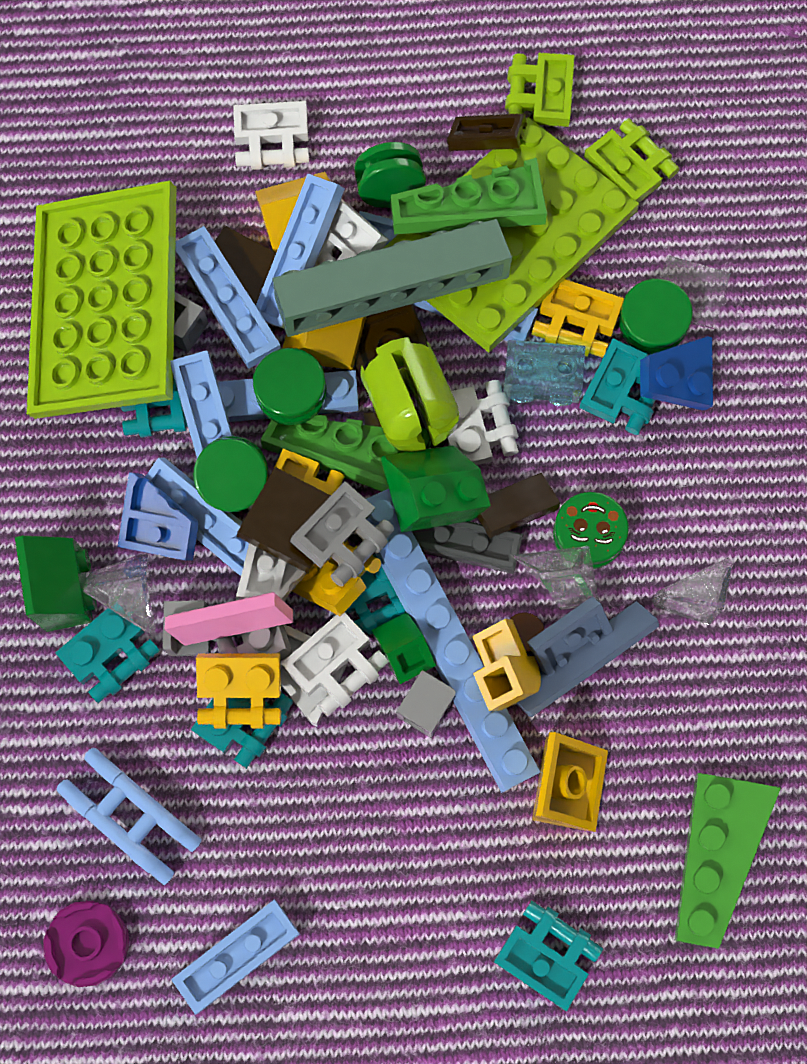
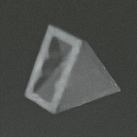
(564, 573)
(126, 590)
(699, 595)

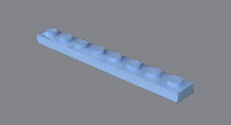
(451, 650)

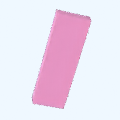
(229, 619)

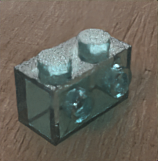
(544, 372)

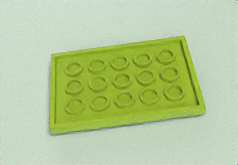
(581, 217)
(103, 301)

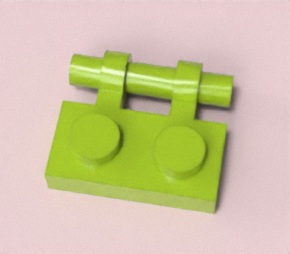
(552, 89)
(624, 167)

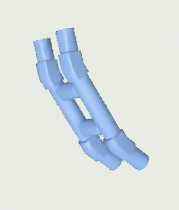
(153, 814)

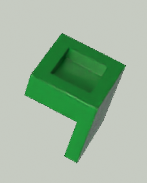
(403, 647)

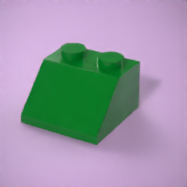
(434, 487)
(54, 581)

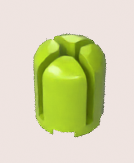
(428, 387)

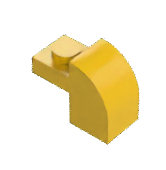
(508, 669)

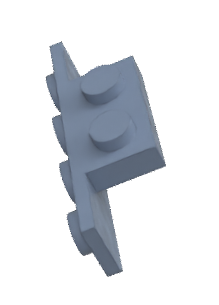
(581, 646)

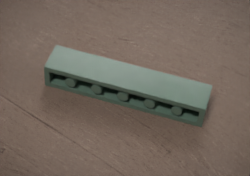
(391, 277)

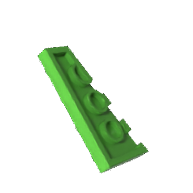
(506, 195)
(337, 446)
(721, 845)

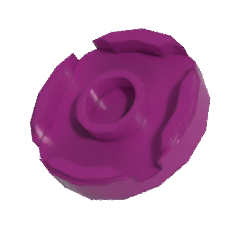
(86, 943)

